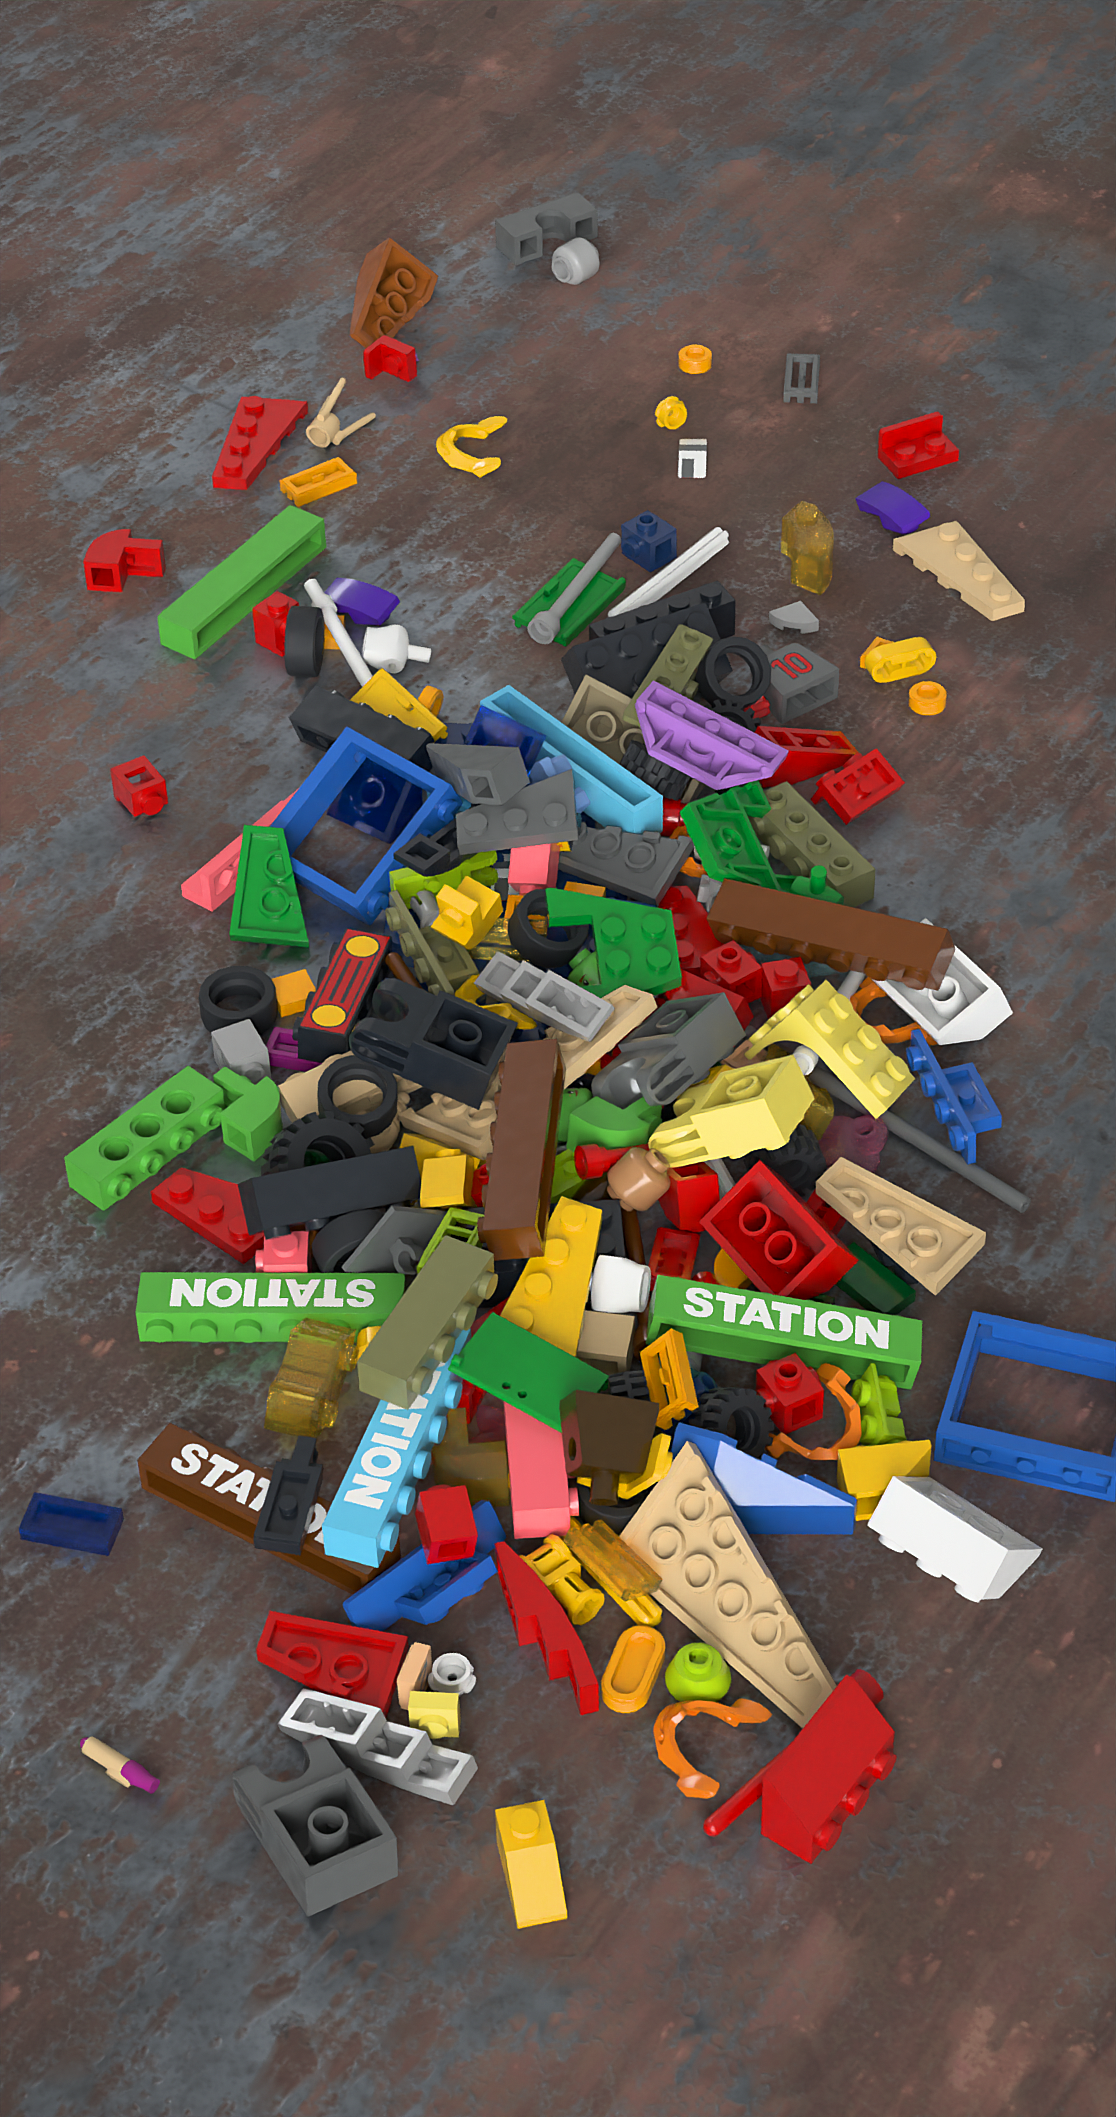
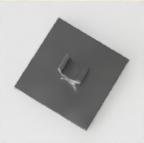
(396, 1241)

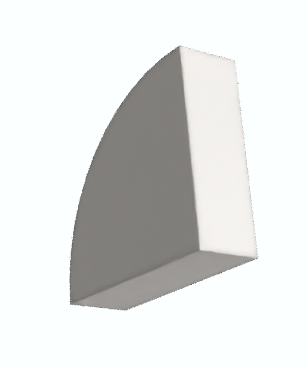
(794, 616)

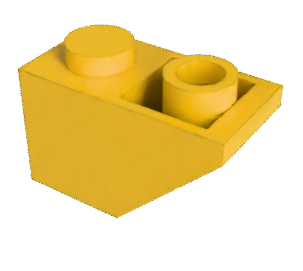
(869, 1469)

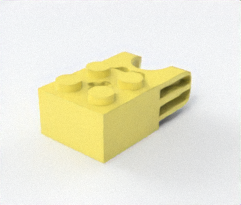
(735, 1113)

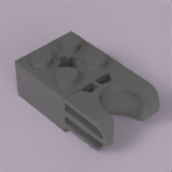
(670, 1051)
(319, 1828)

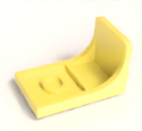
(843, 1041)

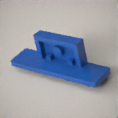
(957, 1096)
(427, 1590)

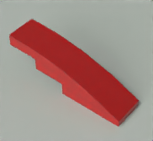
(541, 1619)

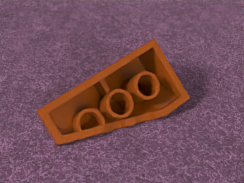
(389, 292)

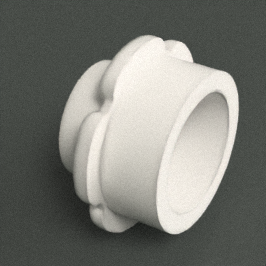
(452, 1666)

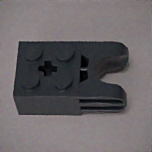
(433, 1040)

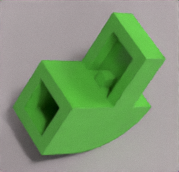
(250, 1112)
(612, 1126)

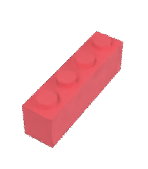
(537, 1477)

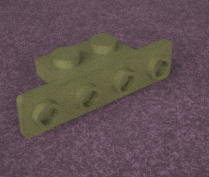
(675, 667)
(435, 957)

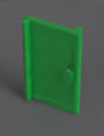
(589, 604)
(529, 1366)

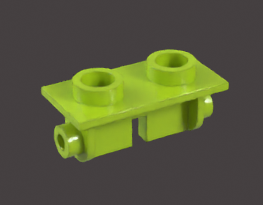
(878, 1402)

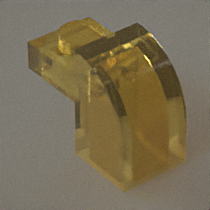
(476, 1465)

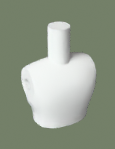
(390, 648)
(619, 1285)

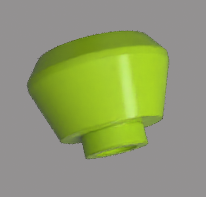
(698, 1674)

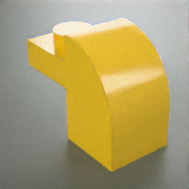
(467, 912)

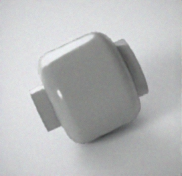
(575, 261)

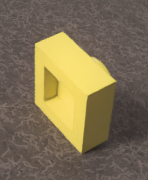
(435, 1713)

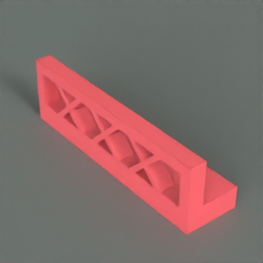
(218, 877)

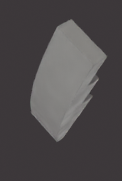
(544, 996)
(380, 1747)

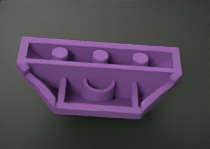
(703, 741)

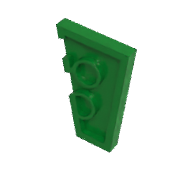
(266, 892)

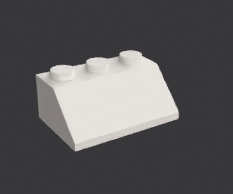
(961, 1010)
(951, 1537)

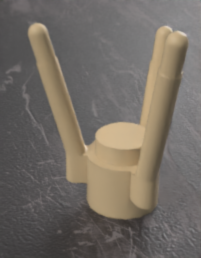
(326, 425)

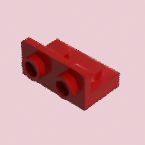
(915, 446)
(858, 786)

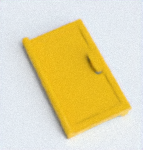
(390, 697)

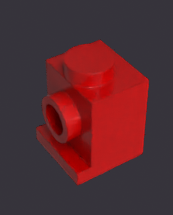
(270, 621)
(143, 796)

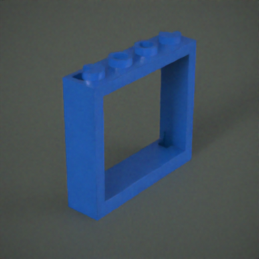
(320, 791)
(1016, 1455)

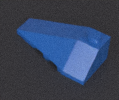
(766, 1496)

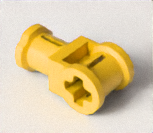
(563, 1579)

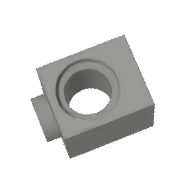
(241, 1051)

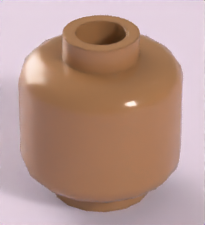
(639, 1179)

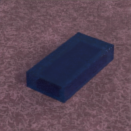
(71, 1524)

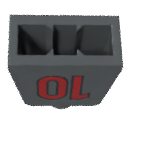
(799, 681)

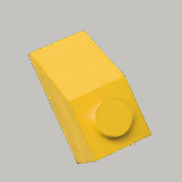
(447, 1181)
(530, 1863)

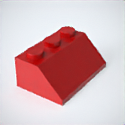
(777, 1237)
(827, 1772)

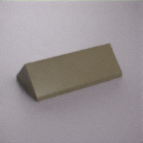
(597, 718)

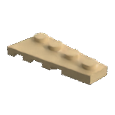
(962, 566)
(907, 1228)

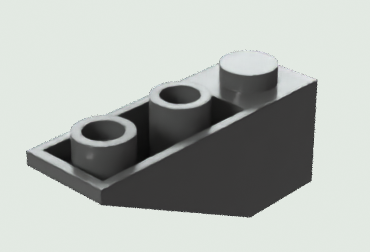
(480, 772)

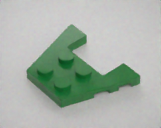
(727, 839)
(630, 940)

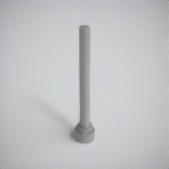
(546, 624)

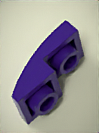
(894, 507)
(362, 601)

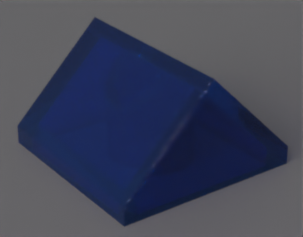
(377, 802)

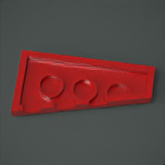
(254, 436)

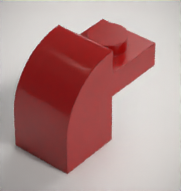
(117, 555)

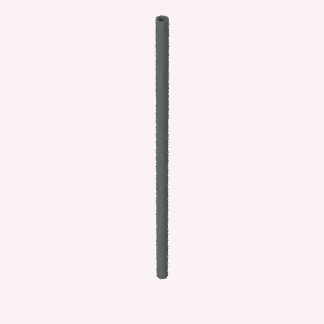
(917, 1138)

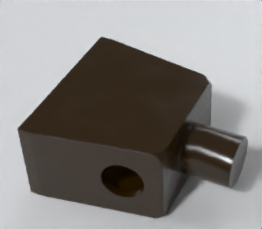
(606, 1440)

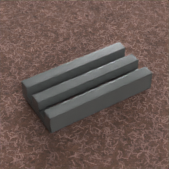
(801, 391)

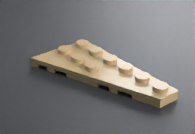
(470, 1128)
(724, 1587)

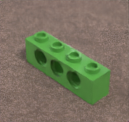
(145, 1138)

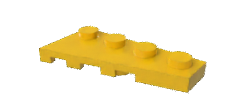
(556, 1287)

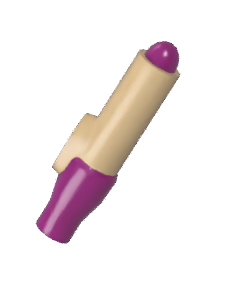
(118, 1766)

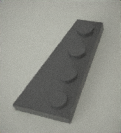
(627, 861)

